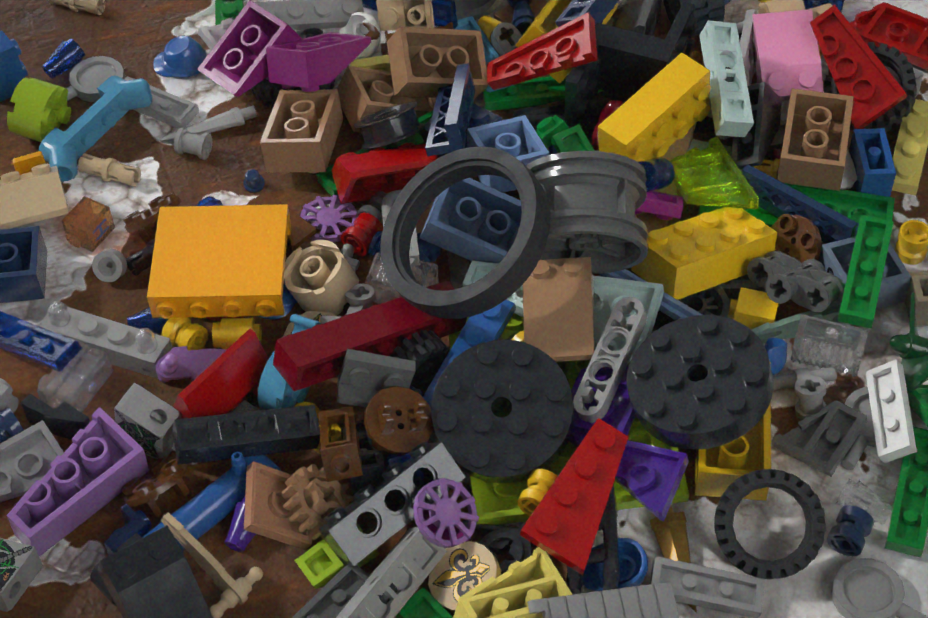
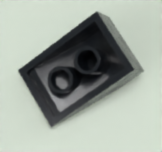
(153, 579)

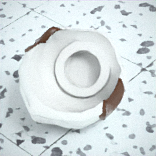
(364, 25)

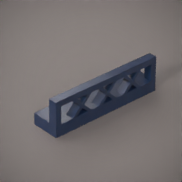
(457, 116)
(783, 199)

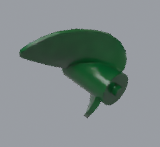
(913, 351)

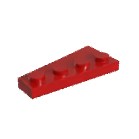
(550, 53)
(855, 68)
(575, 502)

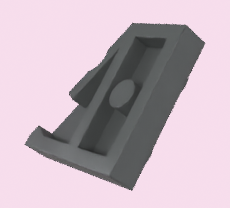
(824, 437)

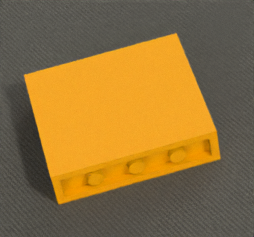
(219, 261)

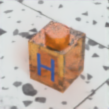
(88, 224)

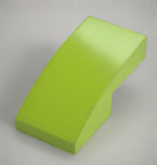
(322, 564)

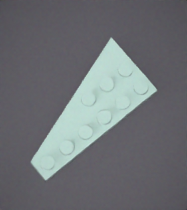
(606, 295)

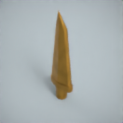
(673, 537)

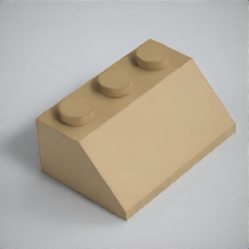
(31, 196)

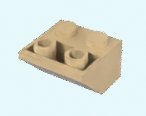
(405, 13)

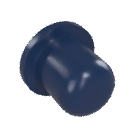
(253, 181)

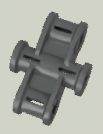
(802, 282)

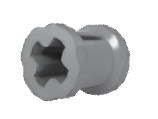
(193, 143)

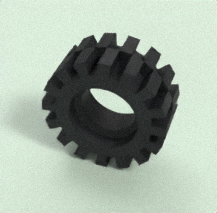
(427, 352)

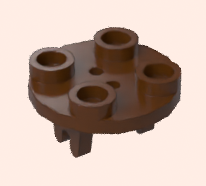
(144, 220)
(798, 229)
(383, 422)
(161, 477)

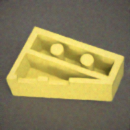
(512, 590)

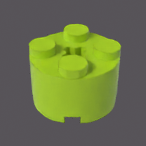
(37, 108)

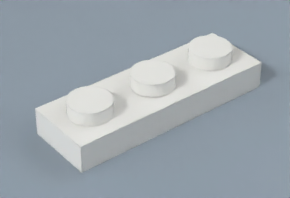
(890, 411)

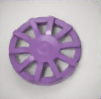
(328, 219)
(445, 513)

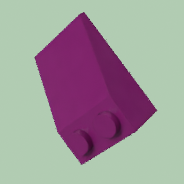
(240, 54)
(313, 59)

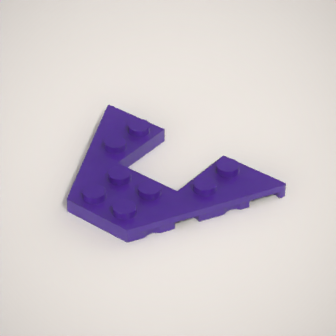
(645, 470)

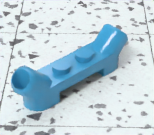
(116, 99)

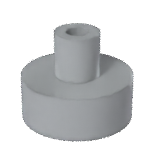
(109, 265)

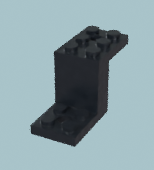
(626, 62)

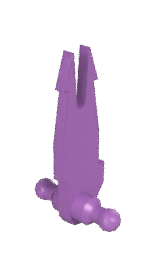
(185, 364)

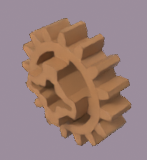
(313, 498)

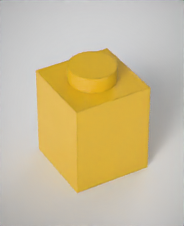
(753, 308)

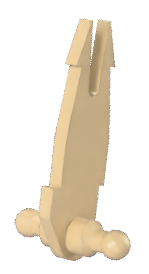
(233, 590)

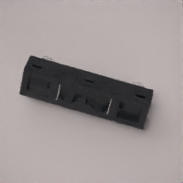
(246, 432)

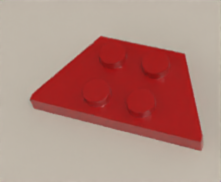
(896, 29)

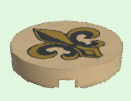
(461, 571)

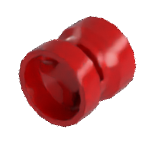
(362, 233)

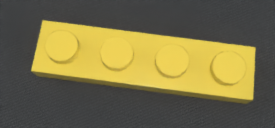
(911, 149)

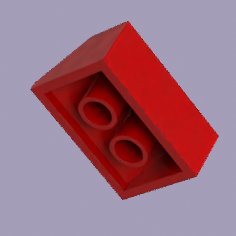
(378, 170)
(226, 381)

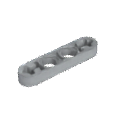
(615, 360)

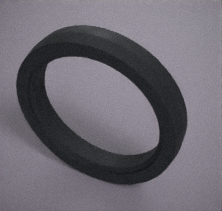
(507, 275)

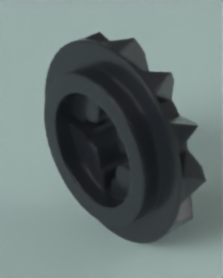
(507, 540)

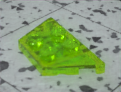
(712, 178)

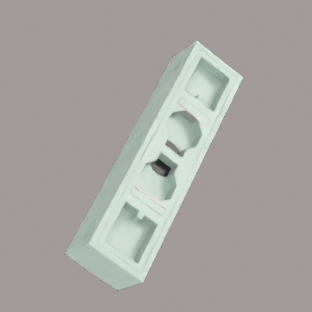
(728, 81)

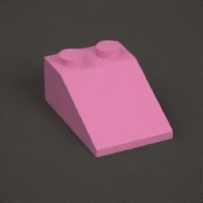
(787, 52)

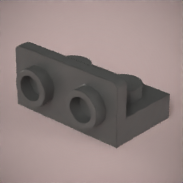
(368, 373)

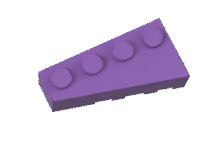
(78, 483)

